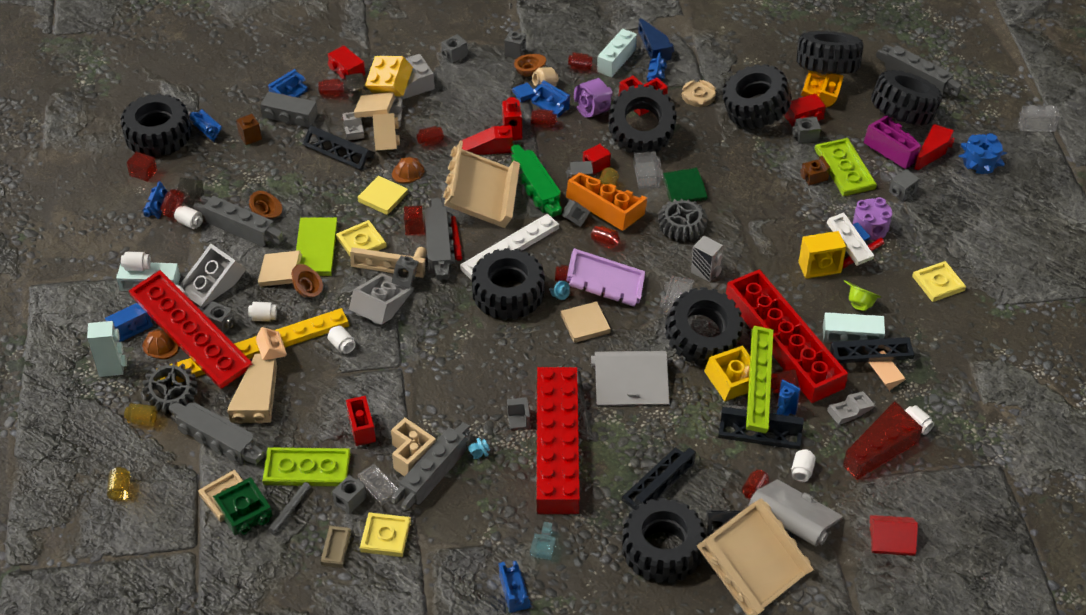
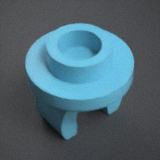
(561, 290)
(479, 448)

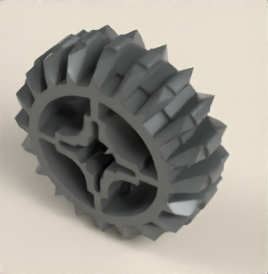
(682, 220)
(171, 371)

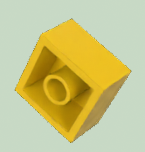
(389, 75)
(822, 254)
(730, 372)

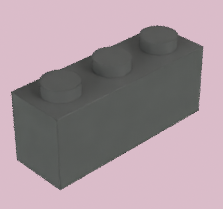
(289, 109)

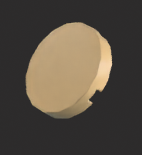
(698, 93)

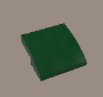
(685, 185)

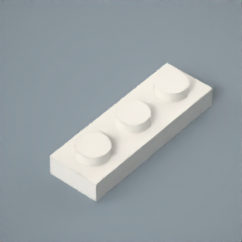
(854, 243)

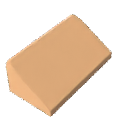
(270, 344)
(887, 372)

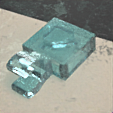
(543, 543)

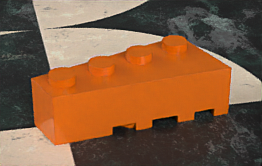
(606, 201)

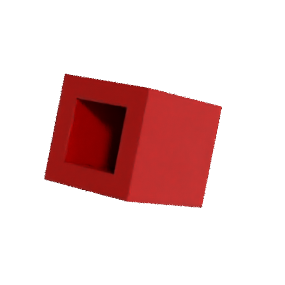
(598, 156)

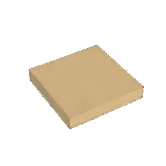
(374, 104)
(278, 267)
(585, 322)
(216, 487)

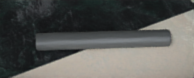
(289, 508)

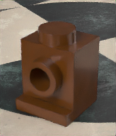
(815, 171)

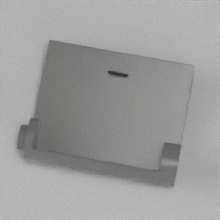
(631, 378)
(798, 511)

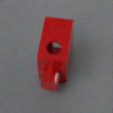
(512, 111)

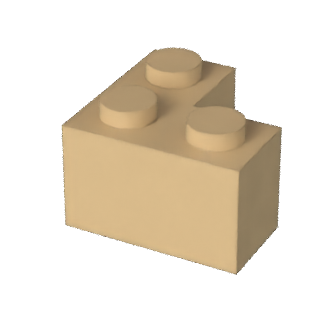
(385, 132)
(411, 445)

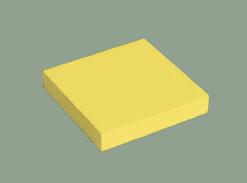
(382, 195)
(361, 236)
(939, 281)
(385, 534)

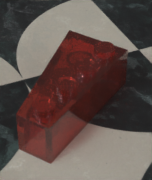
(882, 441)

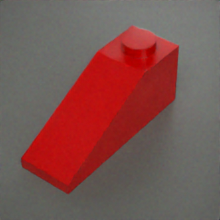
(490, 141)
(935, 145)

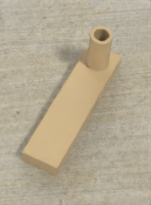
(385, 261)

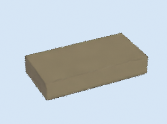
(335, 546)

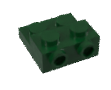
(243, 507)

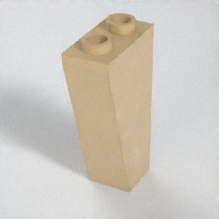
(255, 393)

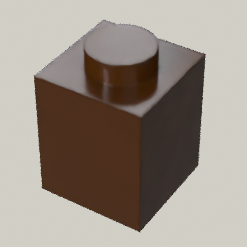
(248, 129)

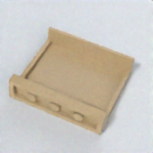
(481, 187)
(755, 557)

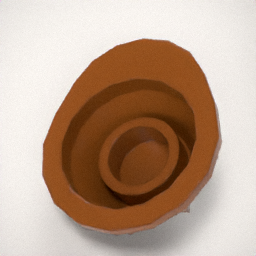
(527, 64)
(408, 170)
(265, 204)
(306, 281)
(159, 345)

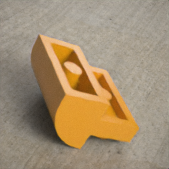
(825, 86)

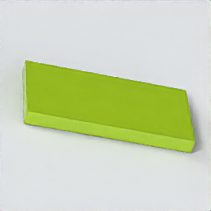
(846, 167)
(317, 243)
(306, 465)

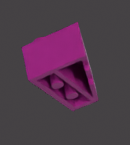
(892, 142)

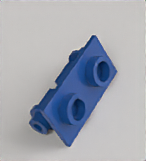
(657, 68)
(205, 124)
(155, 201)
(788, 398)

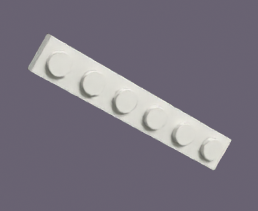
(519, 240)

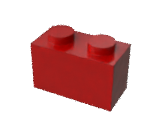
(345, 62)
(805, 107)
(360, 420)

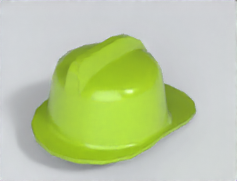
(861, 298)

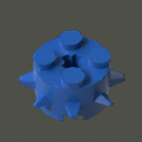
(982, 153)

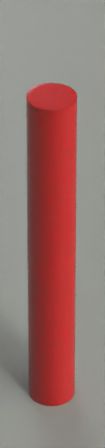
(456, 240)
(872, 246)

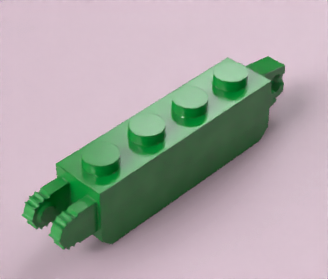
(537, 181)

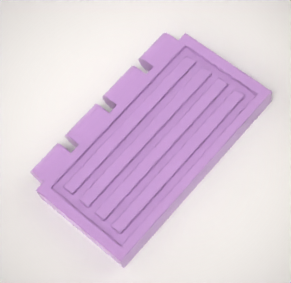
(605, 276)

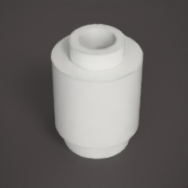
(188, 217)
(135, 261)
(262, 311)
(341, 339)
(921, 418)
(803, 465)

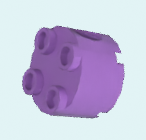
(593, 97)
(874, 217)

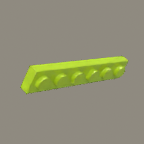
(759, 380)

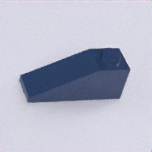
(655, 41)

